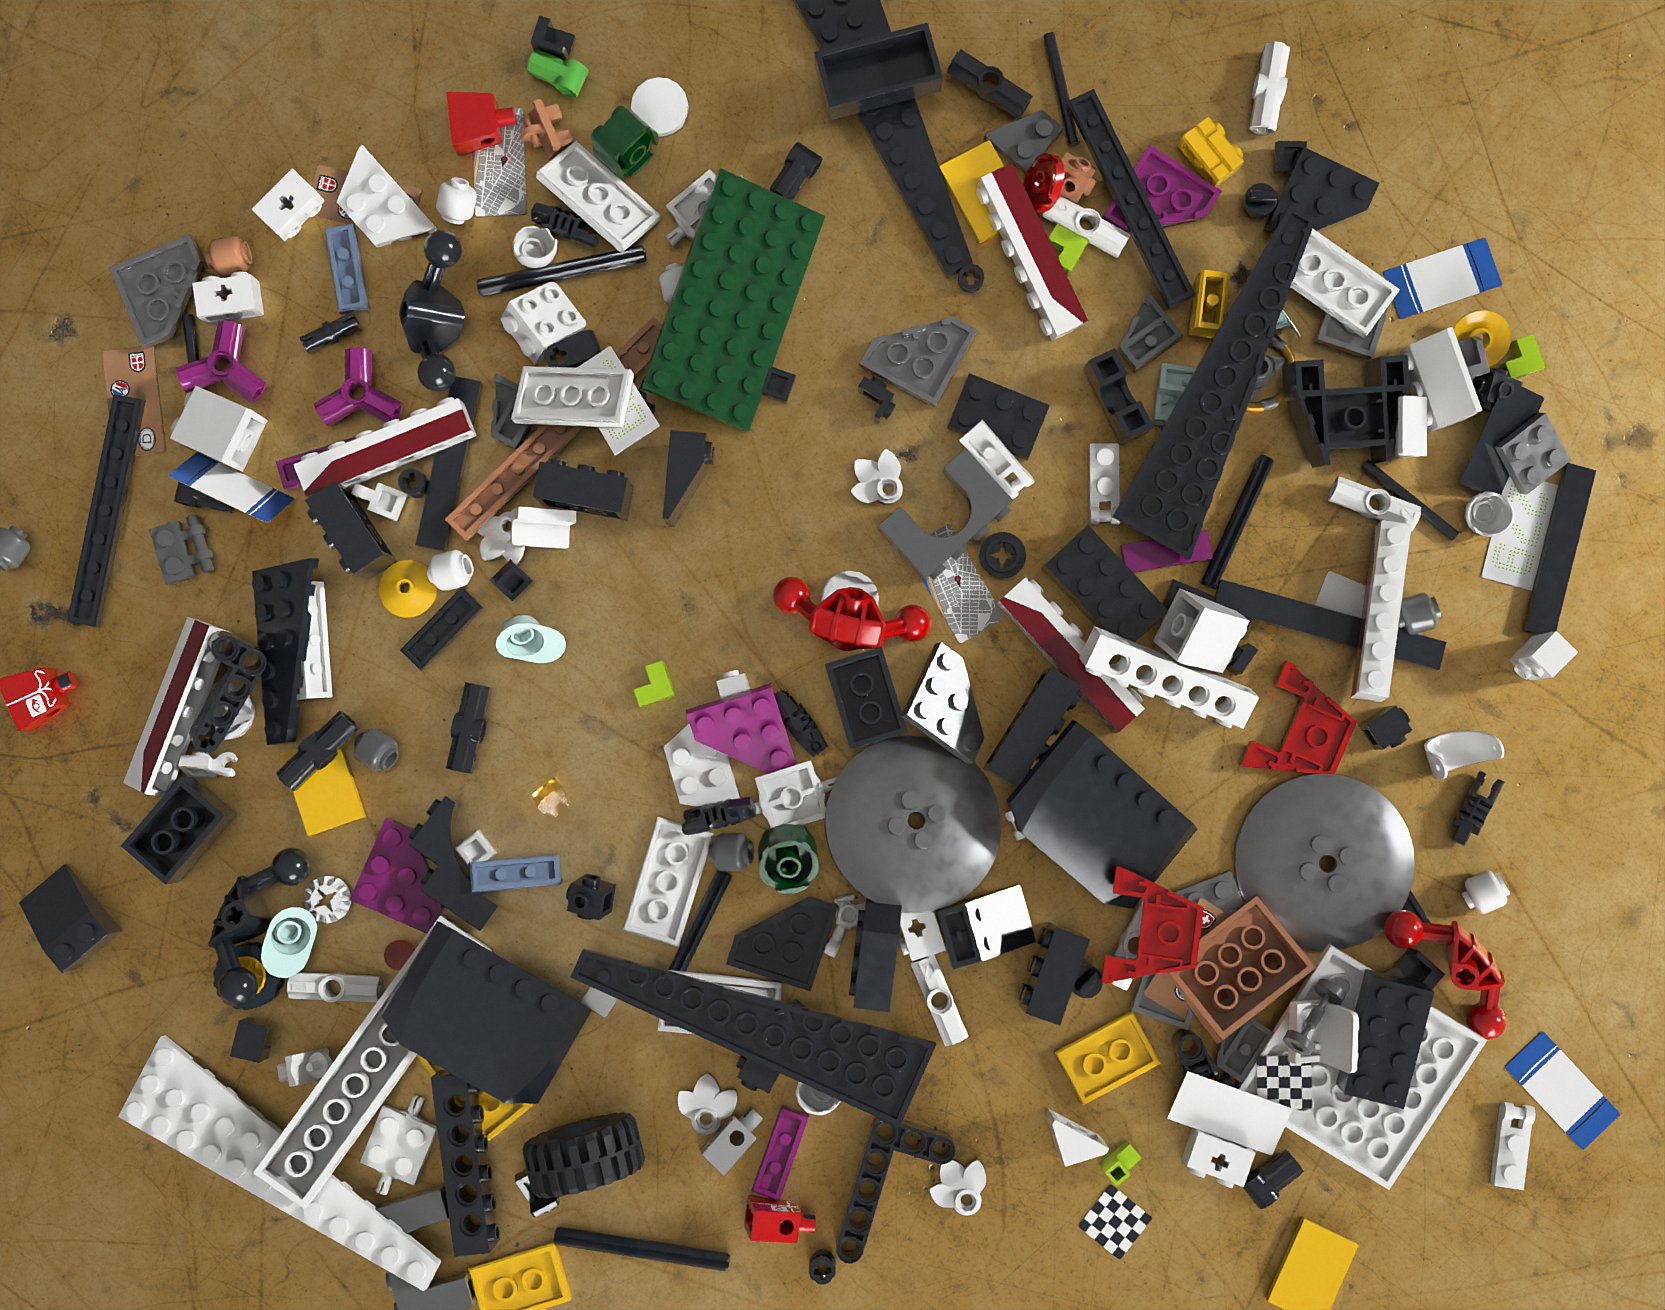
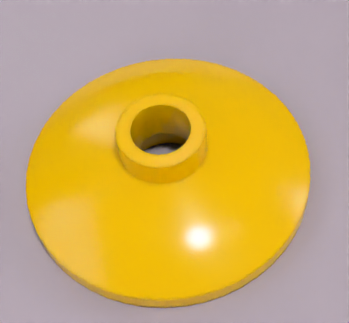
(1494, 330)
(417, 599)

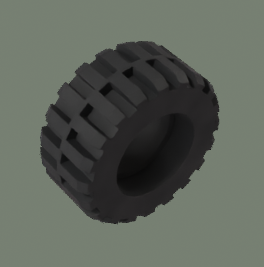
(583, 1155)

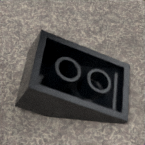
(686, 469)
(68, 920)

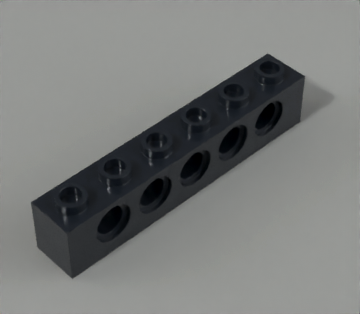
(466, 1236)

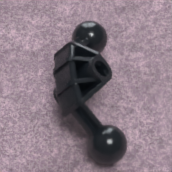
(433, 315)
(246, 917)

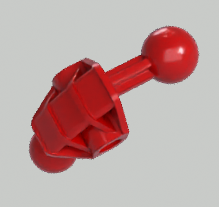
(850, 616)
(1468, 964)

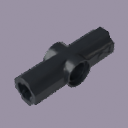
(974, 73)
(468, 728)
(317, 750)

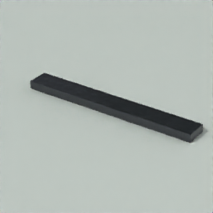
(1130, 199)
(106, 511)
(1322, 622)

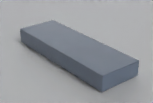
(346, 268)
(514, 873)

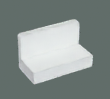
(1411, 427)
(541, 527)

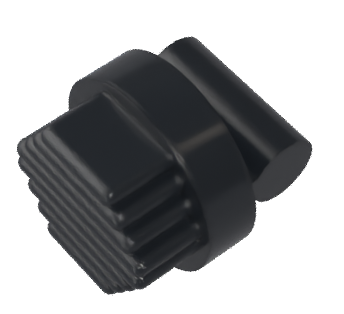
(1260, 200)
(1088, 982)

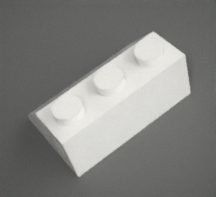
(1441, 376)

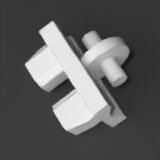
(304, 1067)

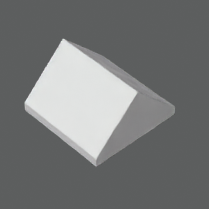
(1074, 1141)

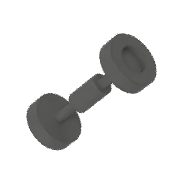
(1330, 993)

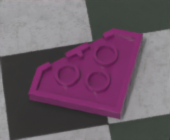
(1171, 189)
(745, 728)
(393, 879)

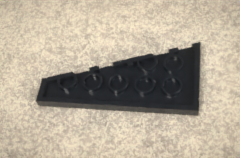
(283, 638)

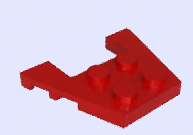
(1314, 736)
(1167, 931)

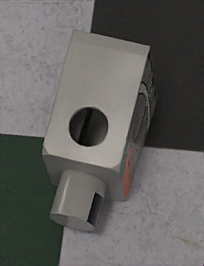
(723, 1152)

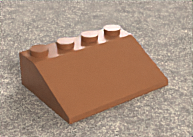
(1241, 970)

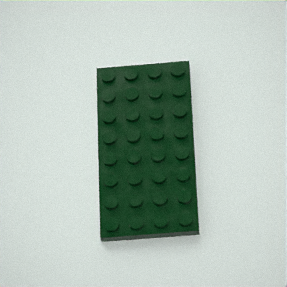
(732, 301)

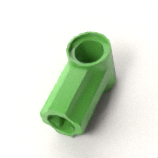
(565, 75)

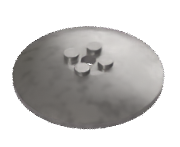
(1317, 817)
(902, 864)

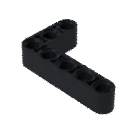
(877, 1173)

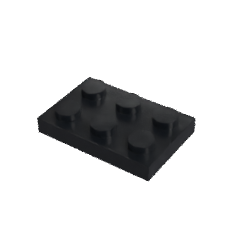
(1007, 413)

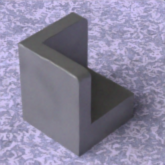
(1474, 355)

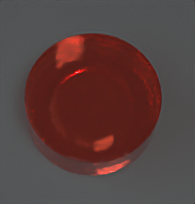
(398, 953)

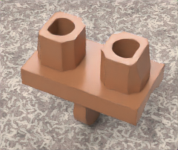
(541, 131)

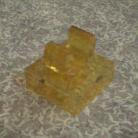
(549, 796)

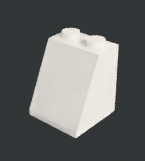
(218, 428)
(1200, 632)

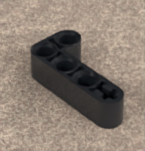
(221, 695)

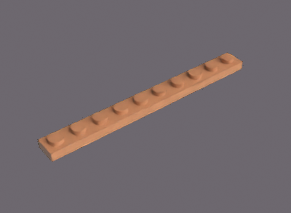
(539, 447)

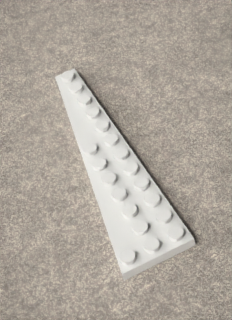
(214, 1127)

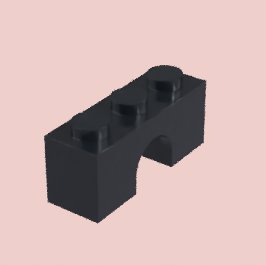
(1110, 385)

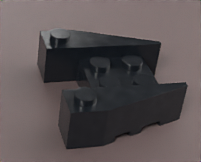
(1346, 415)

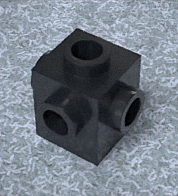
(1490, 386)
(590, 897)

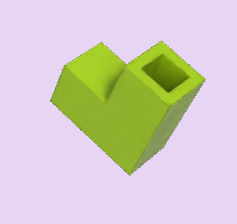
(1069, 244)
(1527, 358)
(660, 686)
(1119, 1162)

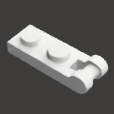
(996, 458)
(1103, 481)
(1512, 1146)

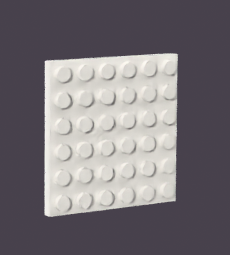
(1363, 1132)

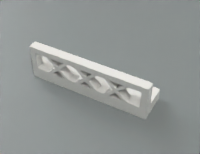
(317, 664)

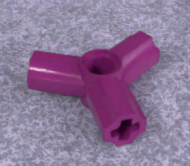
(225, 348)
(358, 374)

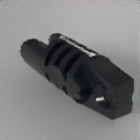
(564, 224)
(800, 724)
(1475, 809)
(718, 815)

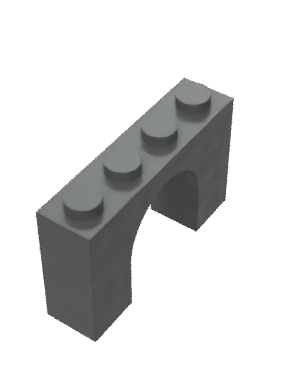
(985, 503)
(442, 1294)

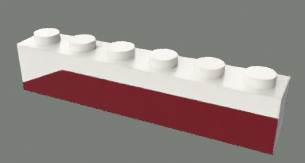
(1031, 251)
(386, 448)
(1381, 611)
(1063, 647)
(175, 710)

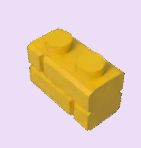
(1211, 152)
(1208, 303)

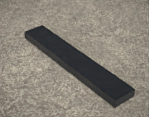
(447, 475)
(1559, 549)

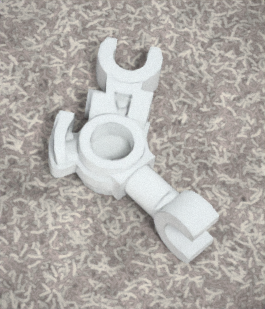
(846, 918)

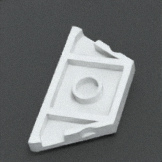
(380, 203)
(699, 771)

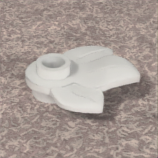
(875, 476)
(497, 540)
(707, 1100)
(958, 1182)

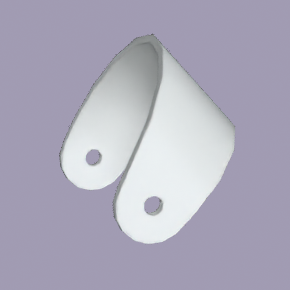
(1461, 749)

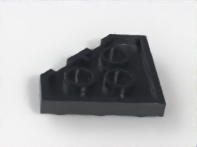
(1322, 191)
(786, 944)

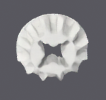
(340, 901)

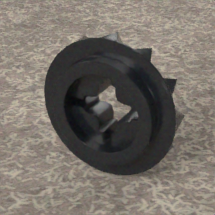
(1012, 546)

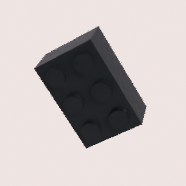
(583, 489)
(349, 531)
(866, 698)
(178, 830)
(875, 956)
(1053, 973)

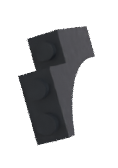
(448, 883)

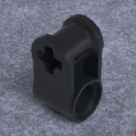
(573, 350)
(1197, 1058)

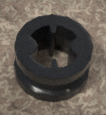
(963, 283)

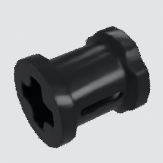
(410, 475)
(830, 1263)

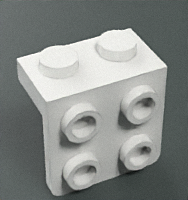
(541, 319)
(1333, 1037)

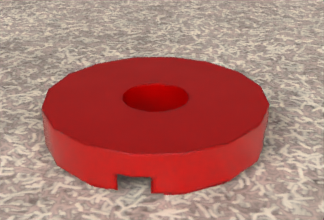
(1044, 182)

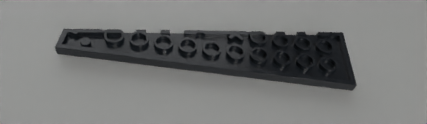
(895, 132)
(1189, 454)
(827, 1052)

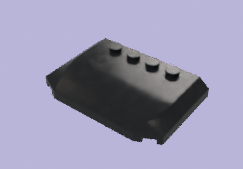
(1097, 815)
(483, 1018)

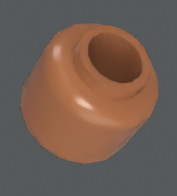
(228, 255)

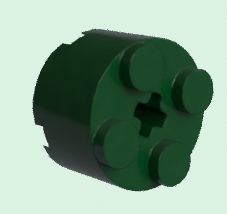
(624, 142)
(788, 858)

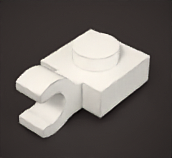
(383, 500)
(203, 765)

